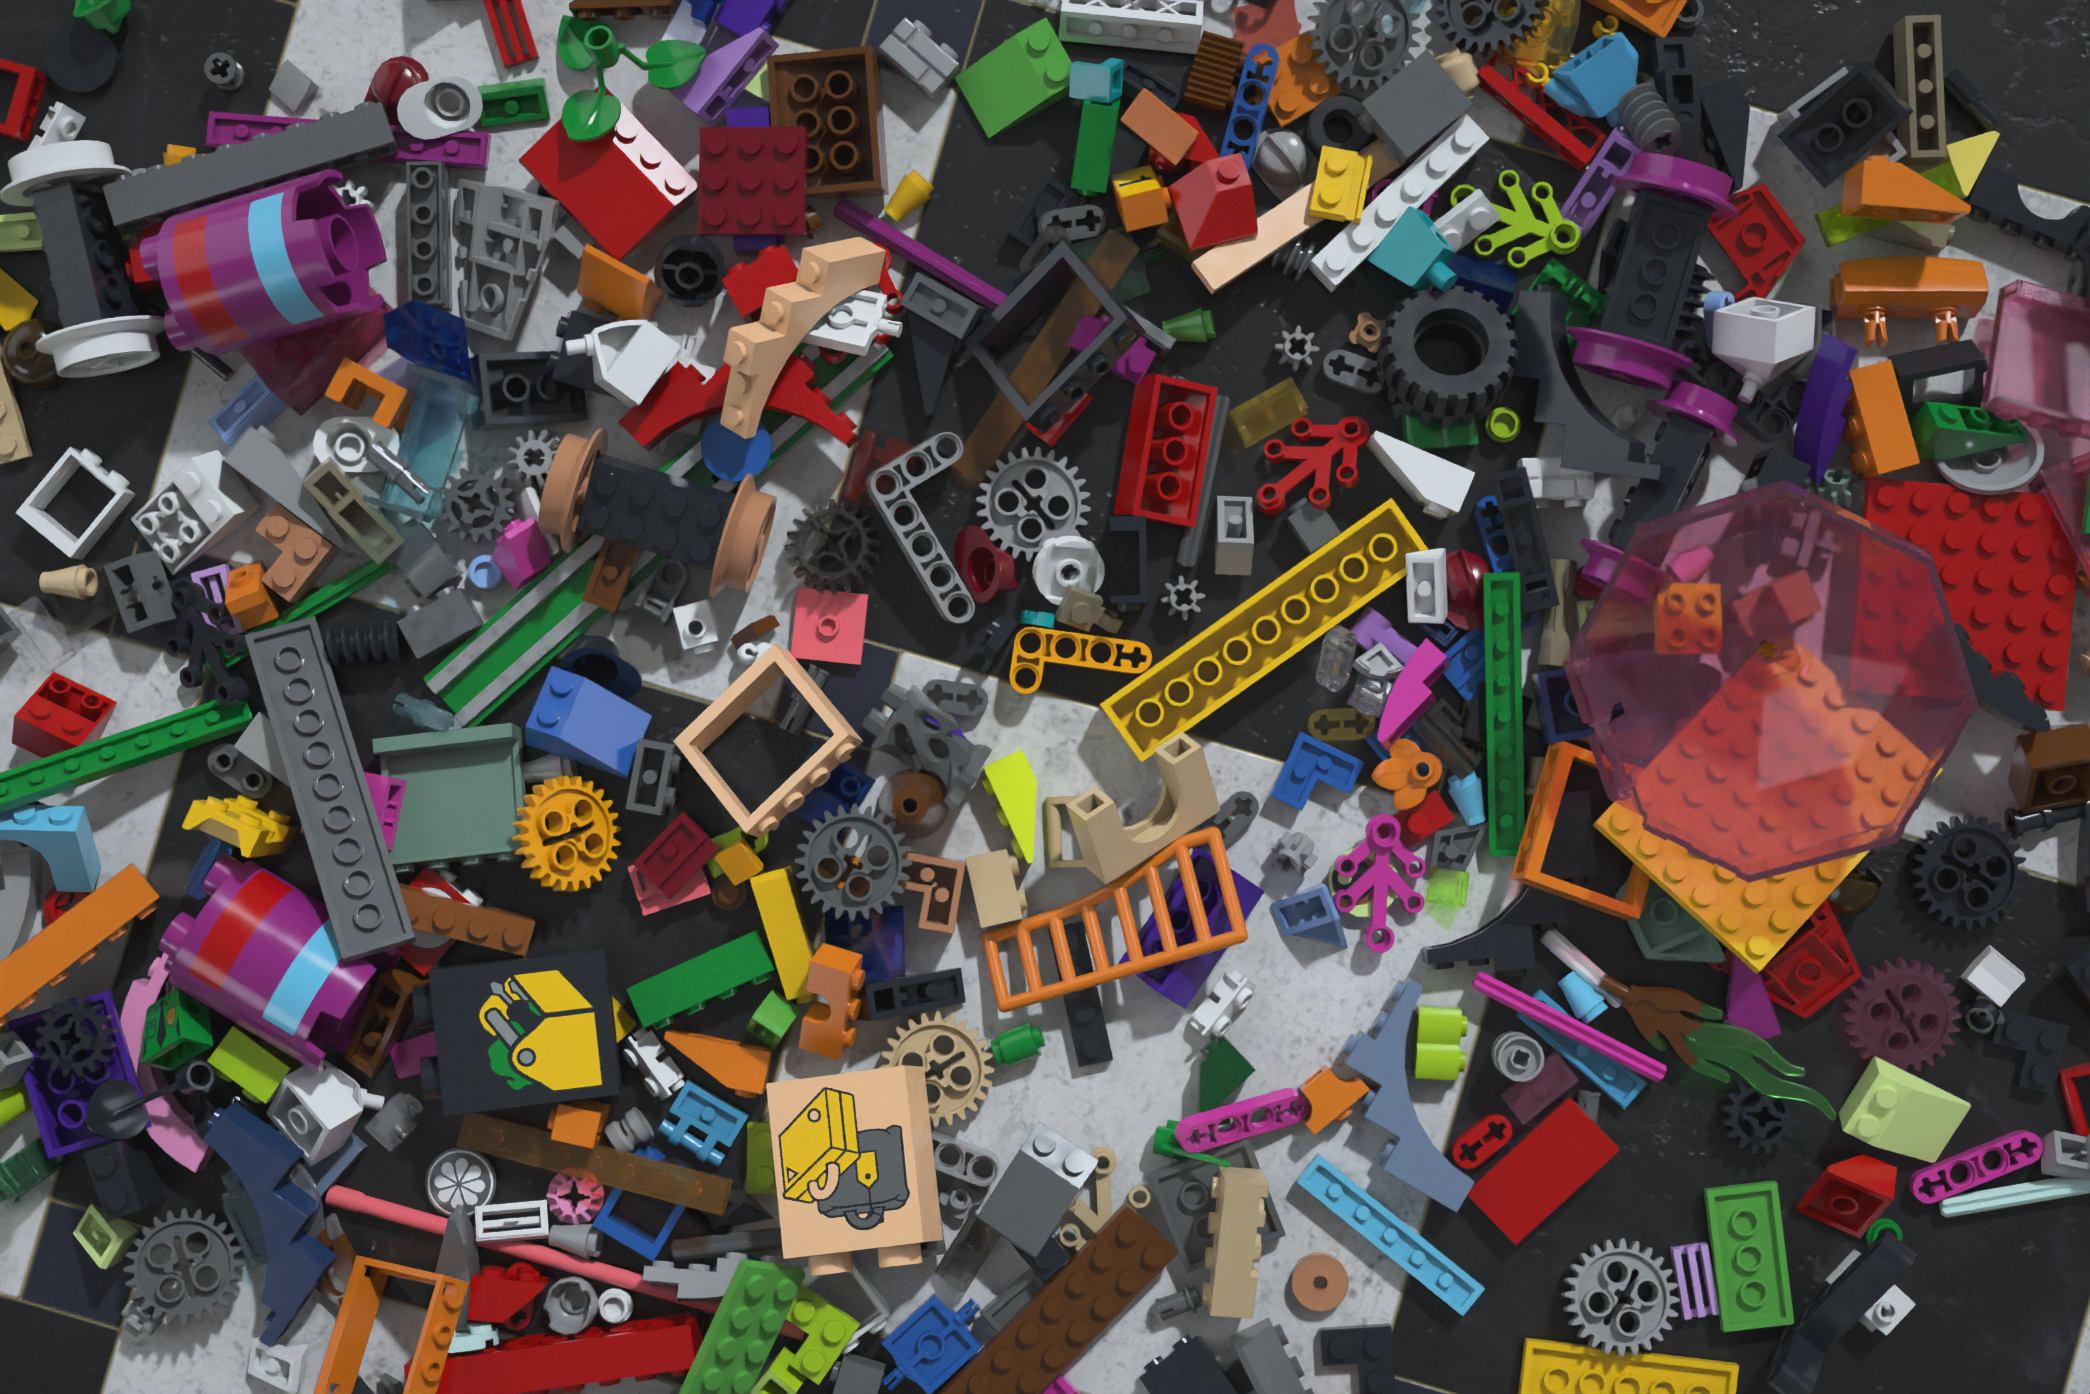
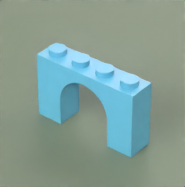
(61, 837)

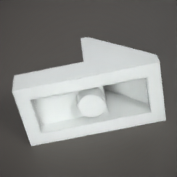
(279, 1364)

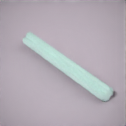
(2012, 1196)

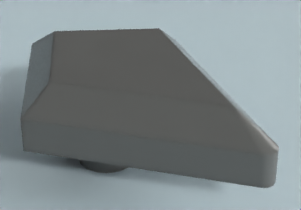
(1456, 846)

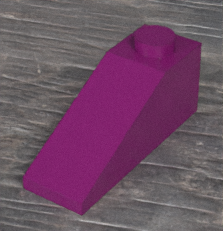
(1749, 1002)

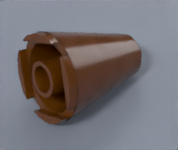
(926, 791)

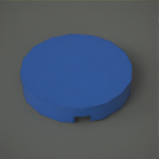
(733, 456)
(208, 858)

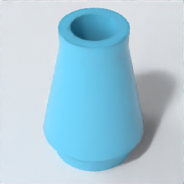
(1468, 797)
(1582, 997)

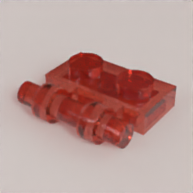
(866, 450)

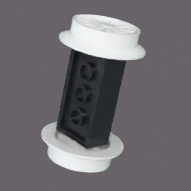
(85, 259)

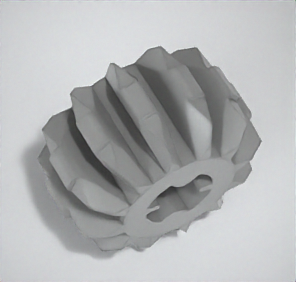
(523, 454)

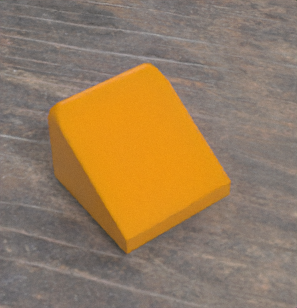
(739, 861)

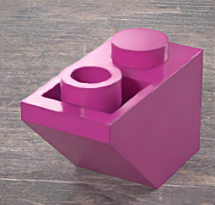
(521, 552)

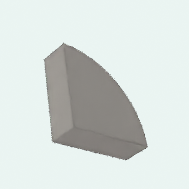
(1378, 663)

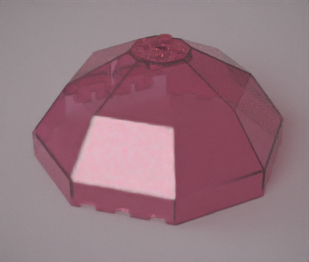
(1785, 751)

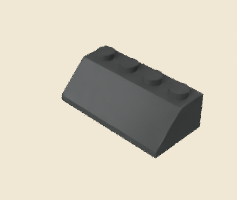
(1266, 1360)

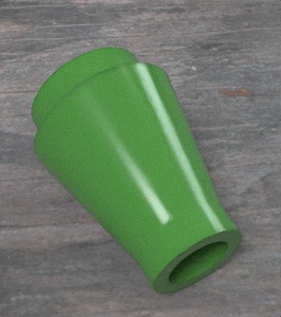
(1192, 327)

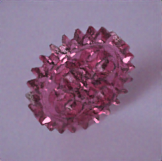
(1928, 998)

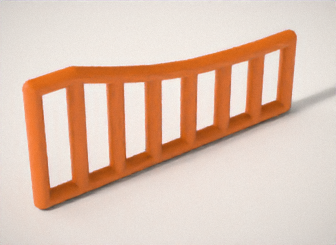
(1117, 889)

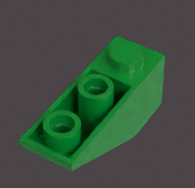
(1956, 431)

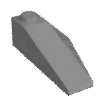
(267, 467)

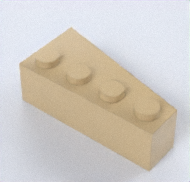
(1235, 1241)

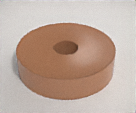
(1319, 1265)

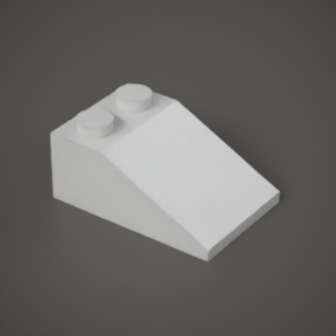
(1425, 477)

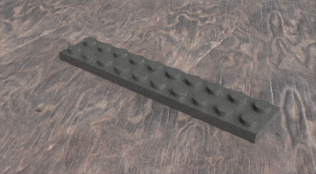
(329, 790)

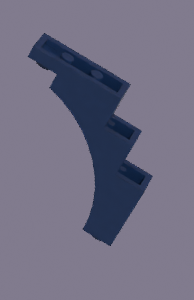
(263, 1164)

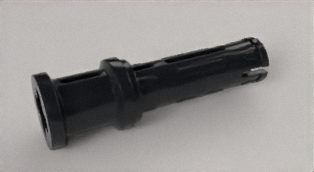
(2043, 820)

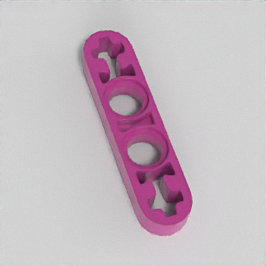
(1241, 1114)
(1976, 1170)

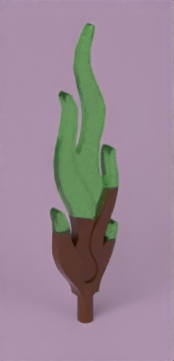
(1699, 1040)

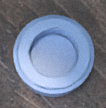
(484, 573)

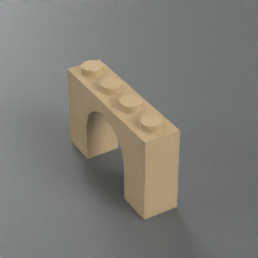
(1184, 803)

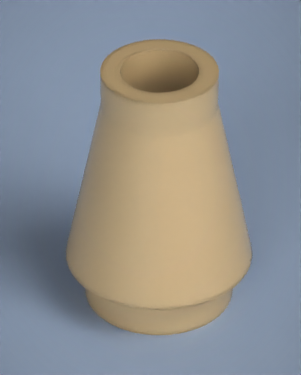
(71, 582)

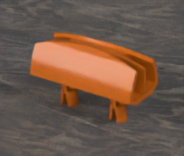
(1908, 290)

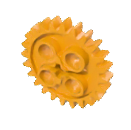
(557, 802)

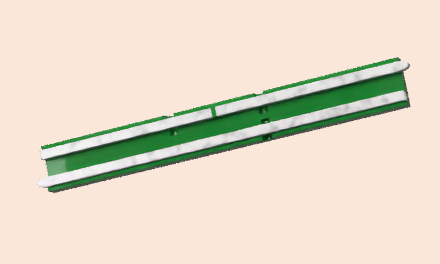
(551, 609)

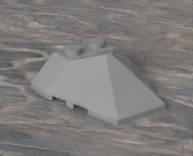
(502, 252)

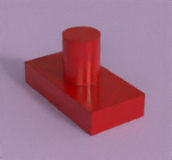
(1421, 820)

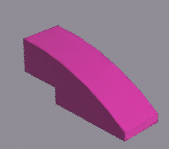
(1411, 692)

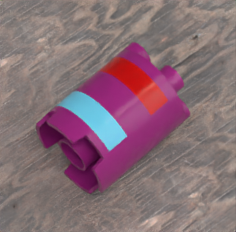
(265, 265)
(271, 962)

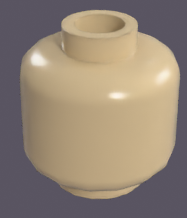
(1461, 69)

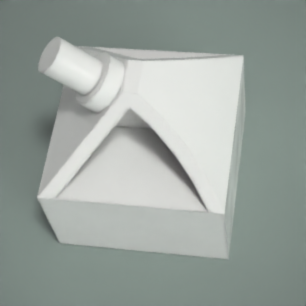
(1762, 339)
(626, 357)
(319, 1109)

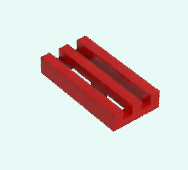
(520, 57)

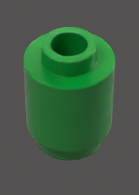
(1018, 1045)

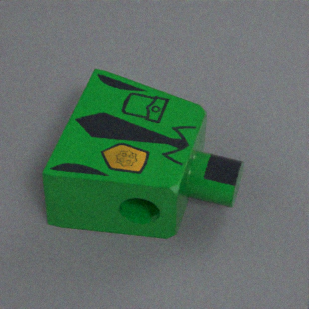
(175, 1030)

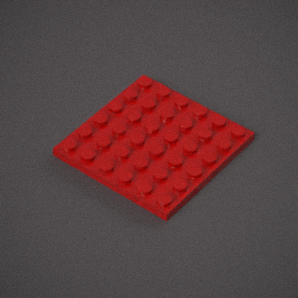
(2001, 572)

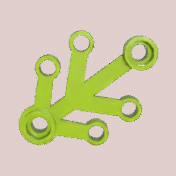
(1523, 222)

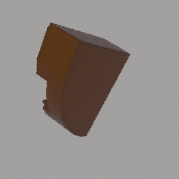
(754, 631)

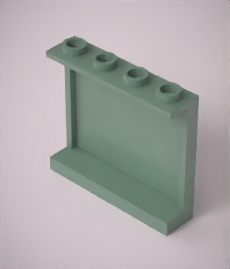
(456, 795)

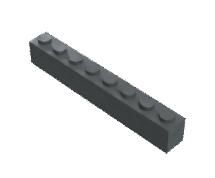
(235, 169)

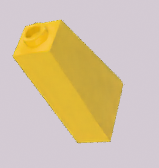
(785, 930)

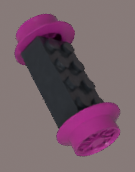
(1689, 426)

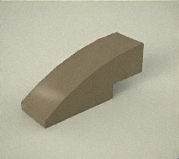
(345, 505)

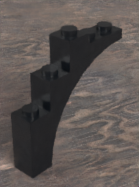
(1509, 934)

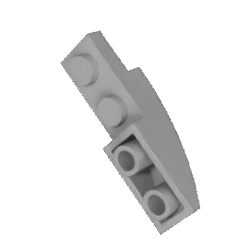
(697, 1281)

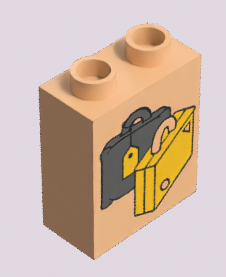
(854, 1167)

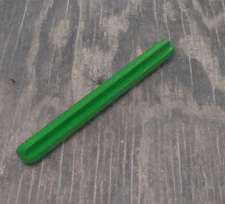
(318, 602)

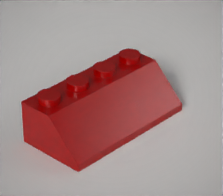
(1166, 450)

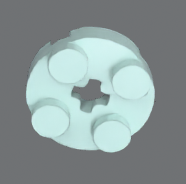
(474, 1337)

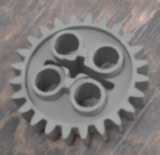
(1058, 485)
(1647, 1316)

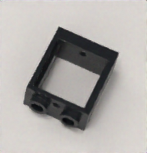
(1941, 361)

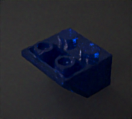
(429, 338)
(844, 787)
(876, 938)

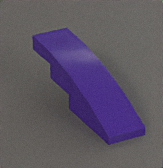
(1821, 406)

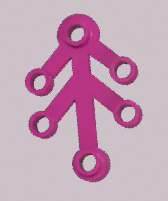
(1380, 876)

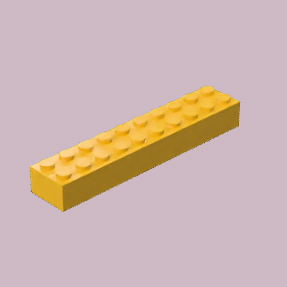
(1264, 631)

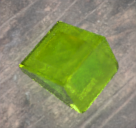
(1448, 887)

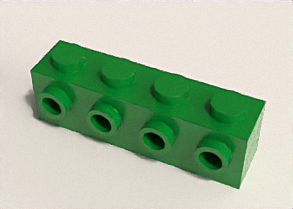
(702, 978)

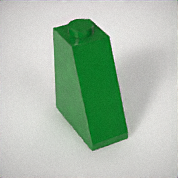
(1095, 146)

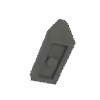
(942, 306)

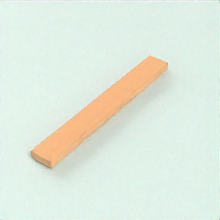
(1278, 228)

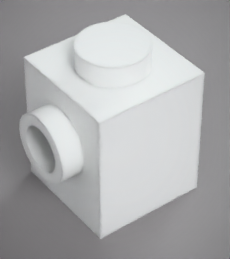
(697, 626)

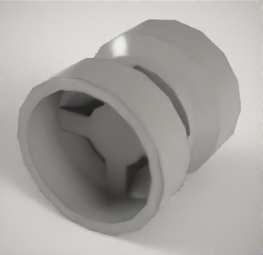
(629, 1131)

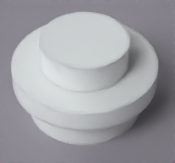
(615, 1305)

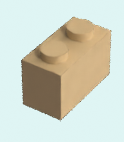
(995, 887)

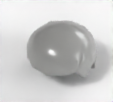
(571, 1305)

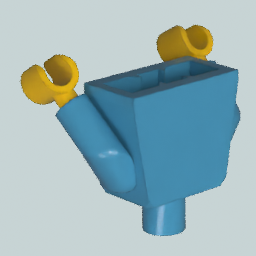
(1595, 77)

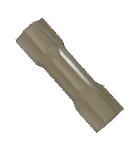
(1556, 620)

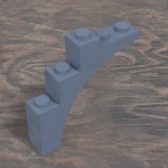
(1382, 1059)

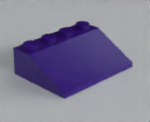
(62, 1100)

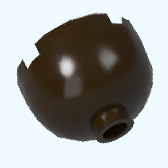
(23, 360)
(1855, 892)

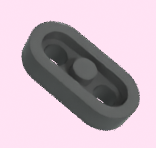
(240, 771)

